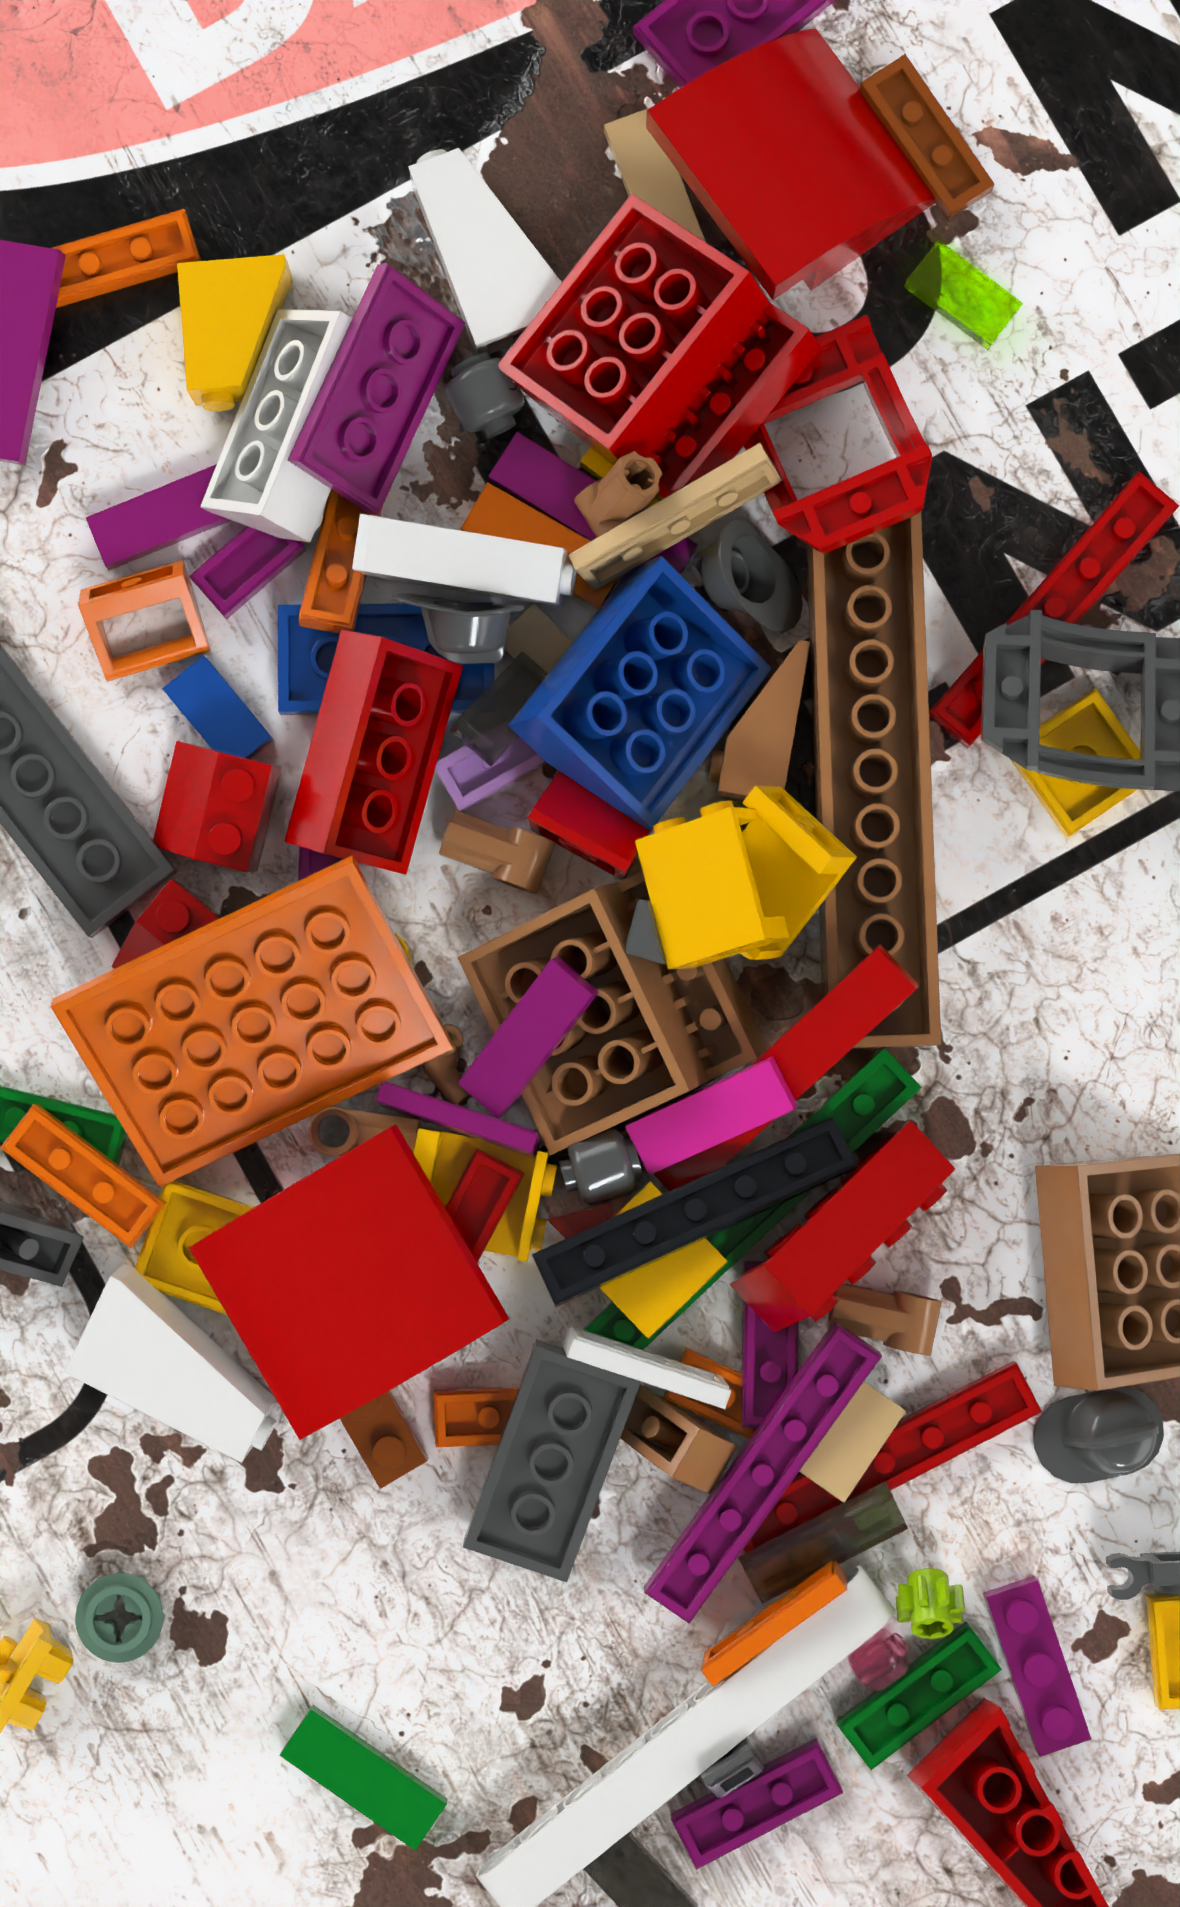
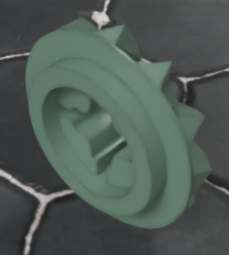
(101, 1634)

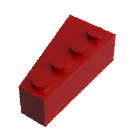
(846, 1230)
(1001, 1811)

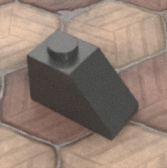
(35, 1245)

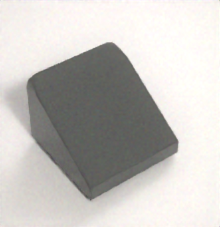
(644, 935)
(733, 1769)

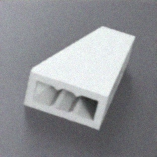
(483, 251)
(462, 561)
(169, 1368)

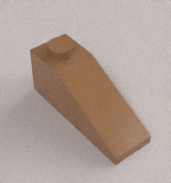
(763, 738)

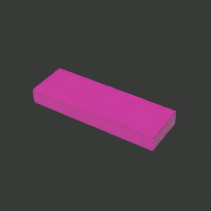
(711, 1115)

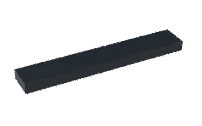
(694, 1211)

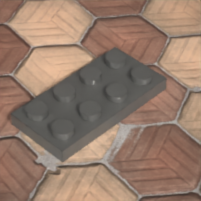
(550, 1462)

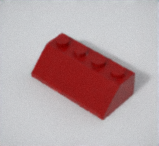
(373, 751)

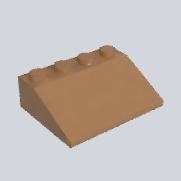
(1112, 1269)

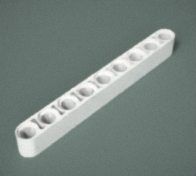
(680, 1748)

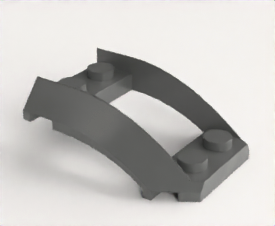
(1013, 699)

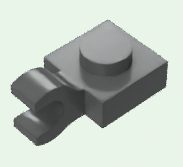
(1155, 1568)

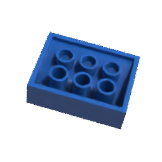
(642, 693)

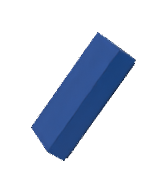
(217, 711)

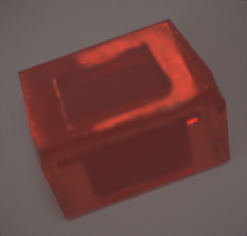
(580, 1219)

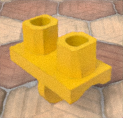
(34, 1655)

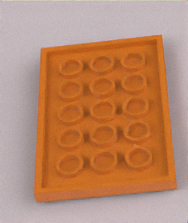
(253, 1022)

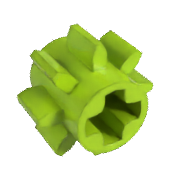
(930, 1603)

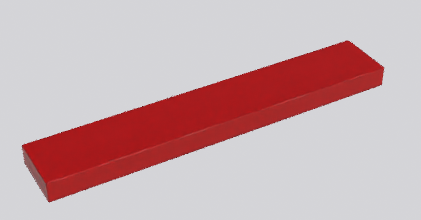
(1068, 589)
(814, 1047)
(916, 1446)

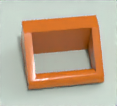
(136, 593)

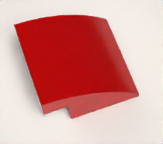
(789, 160)
(659, 349)
(348, 1282)

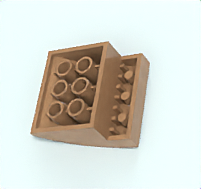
(641, 1036)

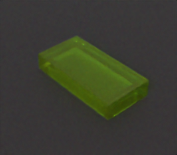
(963, 294)

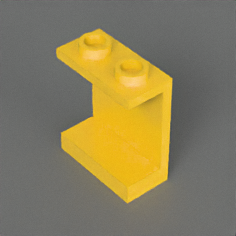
(791, 862)
(705, 888)
(519, 1230)

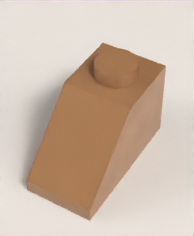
(677, 1441)

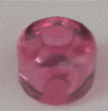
(880, 1660)

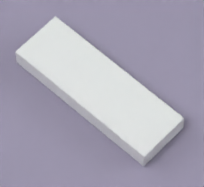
(646, 1367)

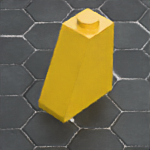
(226, 321)

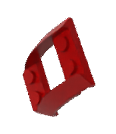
(869, 498)

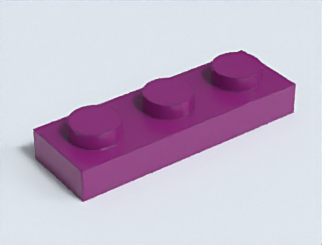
(1037, 1666)

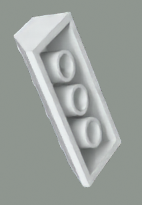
(253, 474)

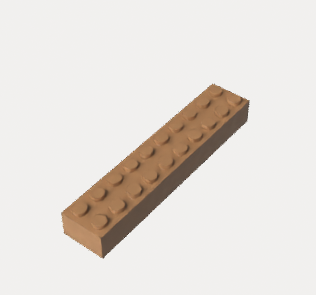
(876, 767)

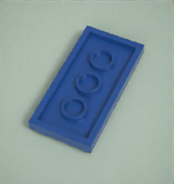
(308, 654)

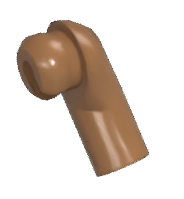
(443, 1069)

